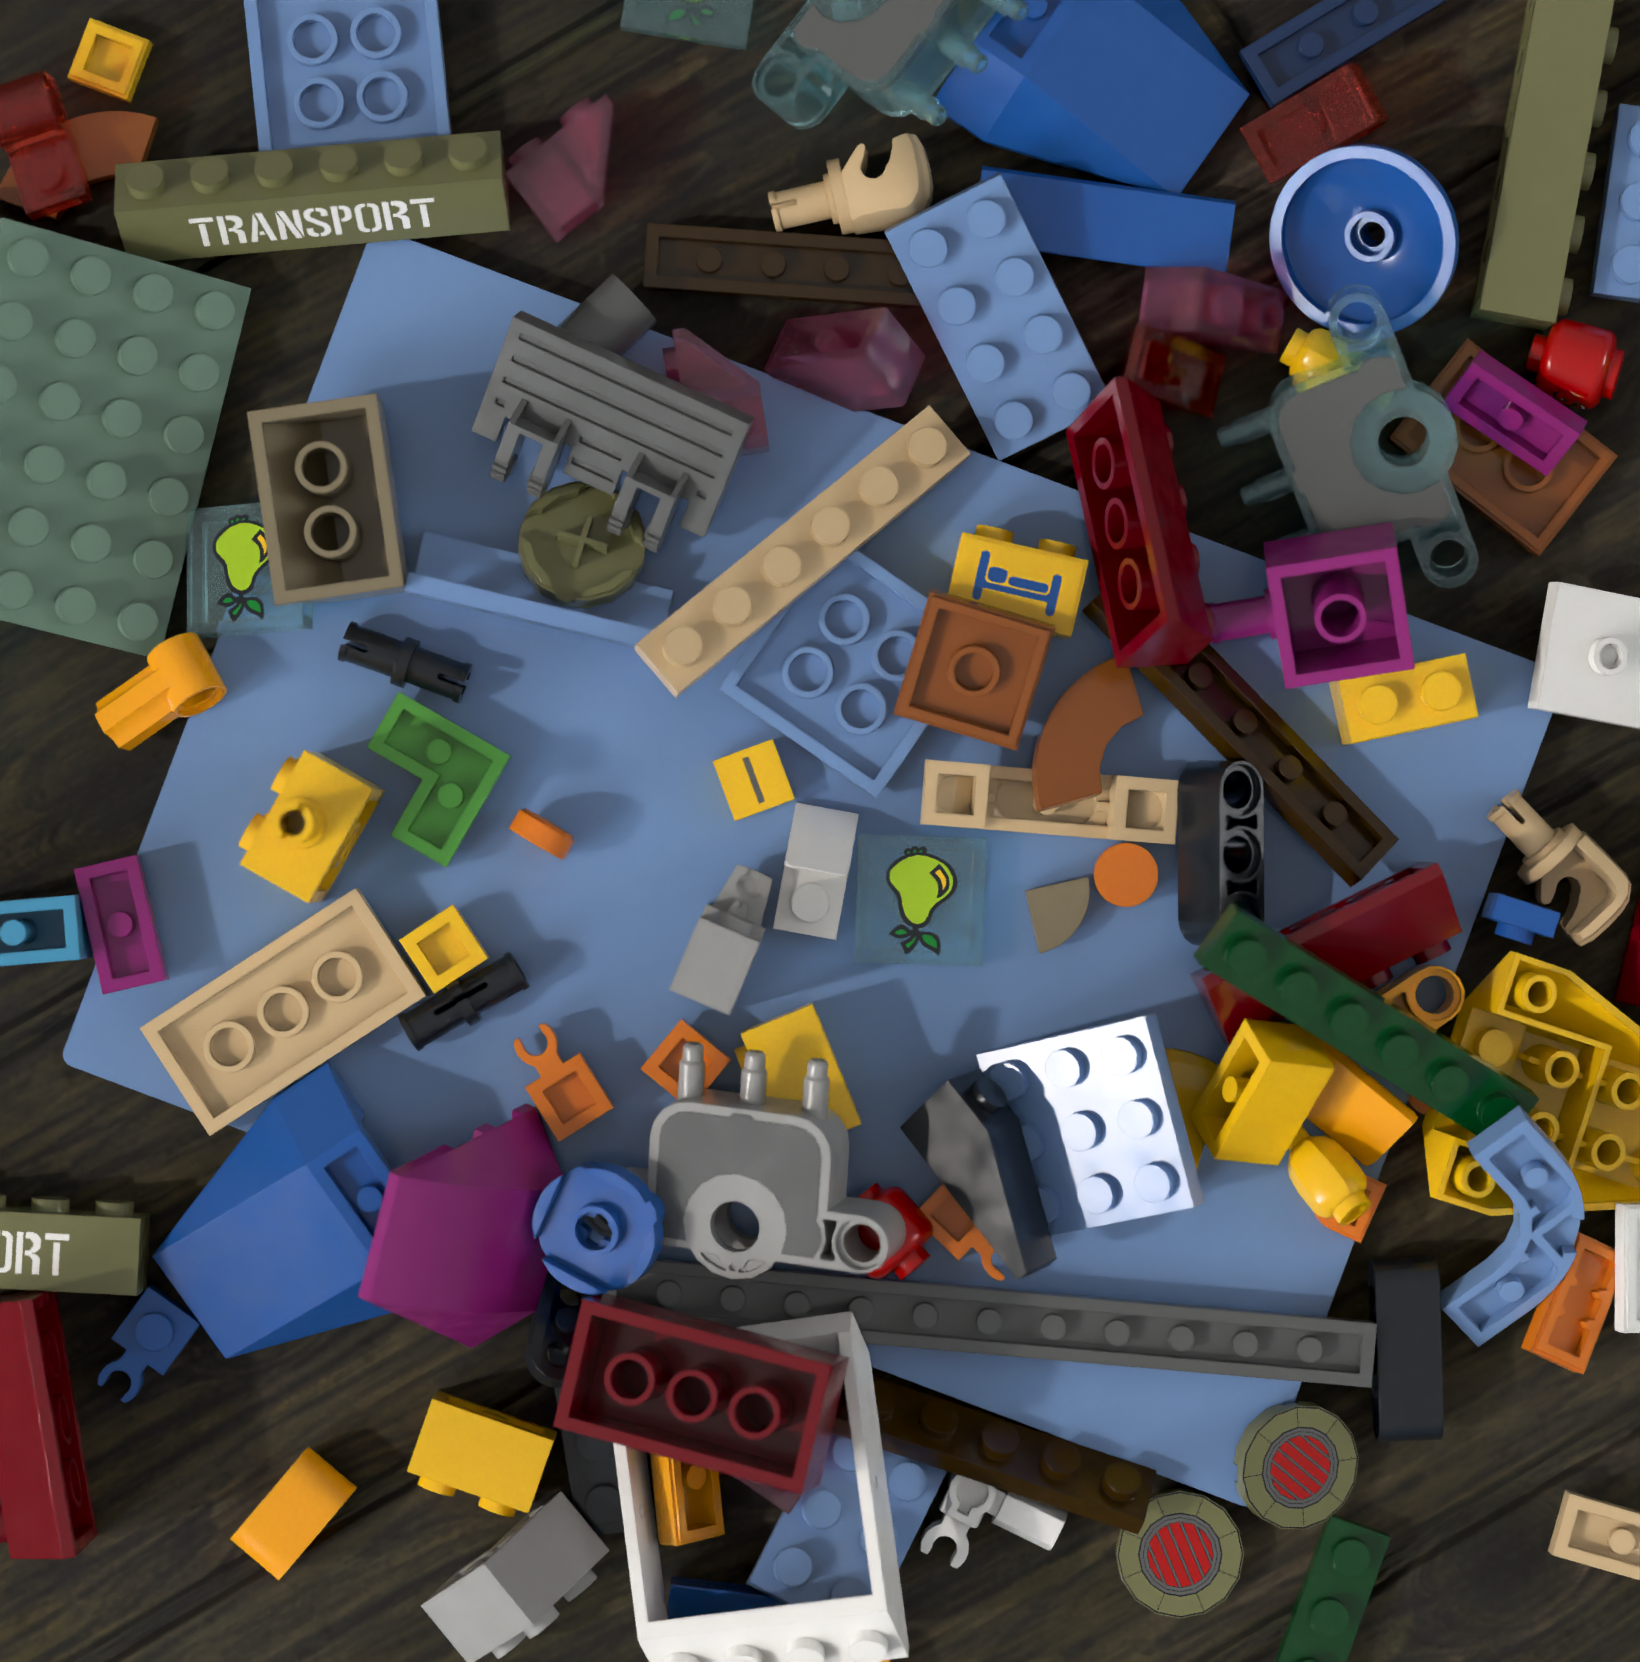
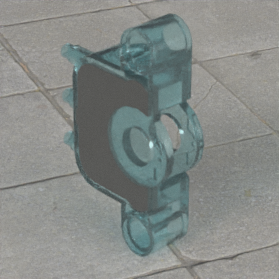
(879, 50)
(1330, 451)

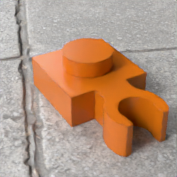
(566, 1091)
(956, 1230)

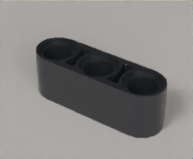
(1219, 844)
(1407, 1348)

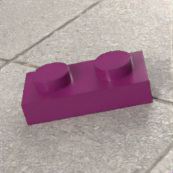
(1514, 413)
(121, 924)

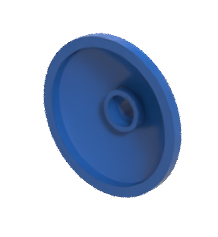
(1324, 241)

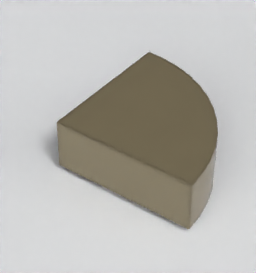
(1057, 911)

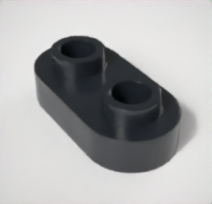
(551, 1327)

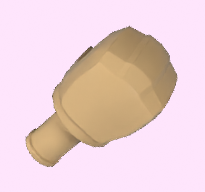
(857, 201)
(1597, 883)

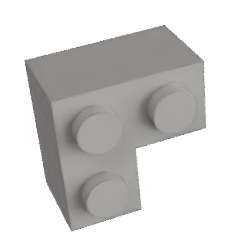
(518, 1581)

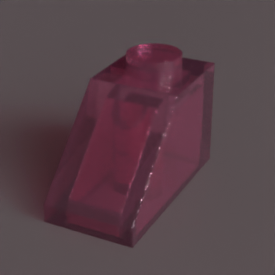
(848, 358)

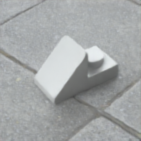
(816, 871)

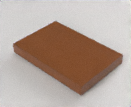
(1502, 485)

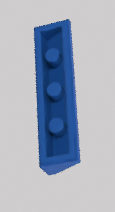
(1121, 221)

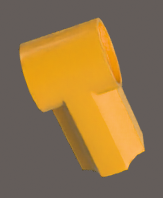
(174, 685)

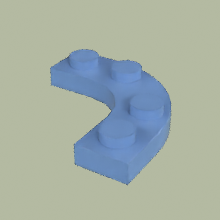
(1540, 1238)

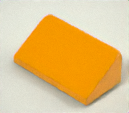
(1359, 1110)

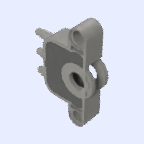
(773, 1157)

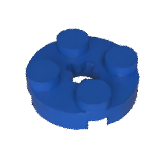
(631, 1213)

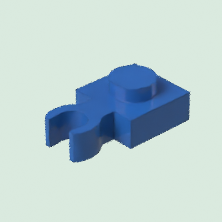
(1519, 919)
(152, 1336)

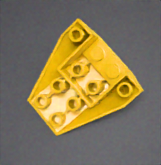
(1576, 1059)

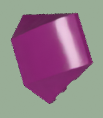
(459, 1232)

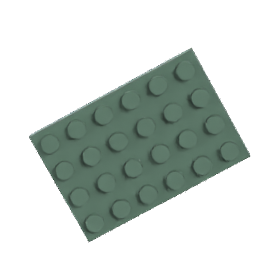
(103, 430)

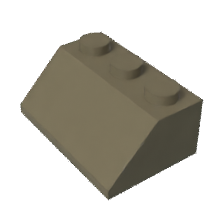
(328, 500)

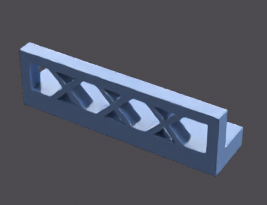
(496, 584)

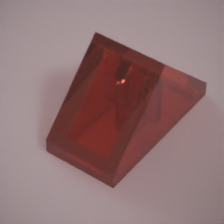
(1174, 370)

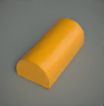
(686, 1502)

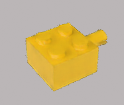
(309, 825)

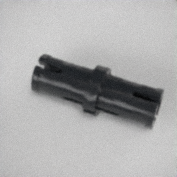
(405, 662)
(463, 1001)

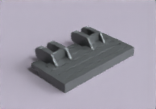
(615, 421)

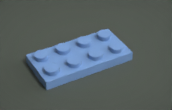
(997, 315)

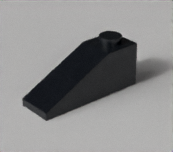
(984, 1163)

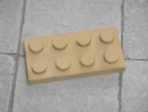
(283, 1011)

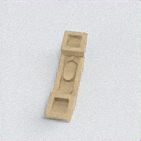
(1004, 801)

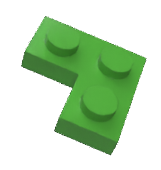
(455, 774)

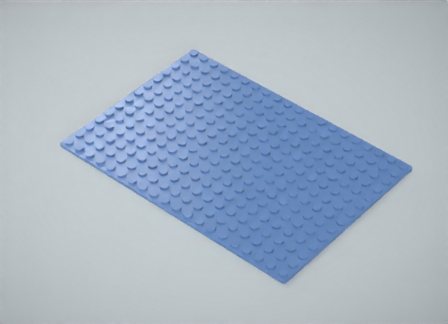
(655, 841)

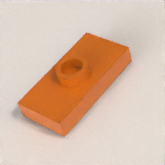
(1575, 1311)

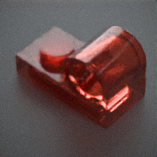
(1315, 121)
(41, 145)

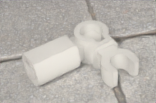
(969, 1500)

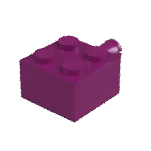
(1330, 606)

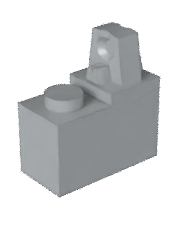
(725, 942)

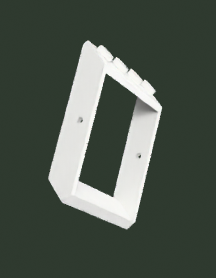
(818, 1631)

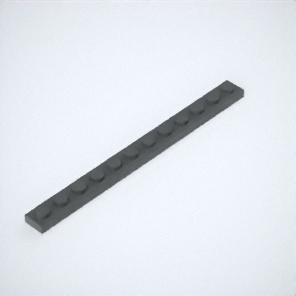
(1029, 1322)

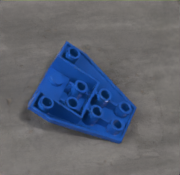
(1099, 90)
(283, 1223)

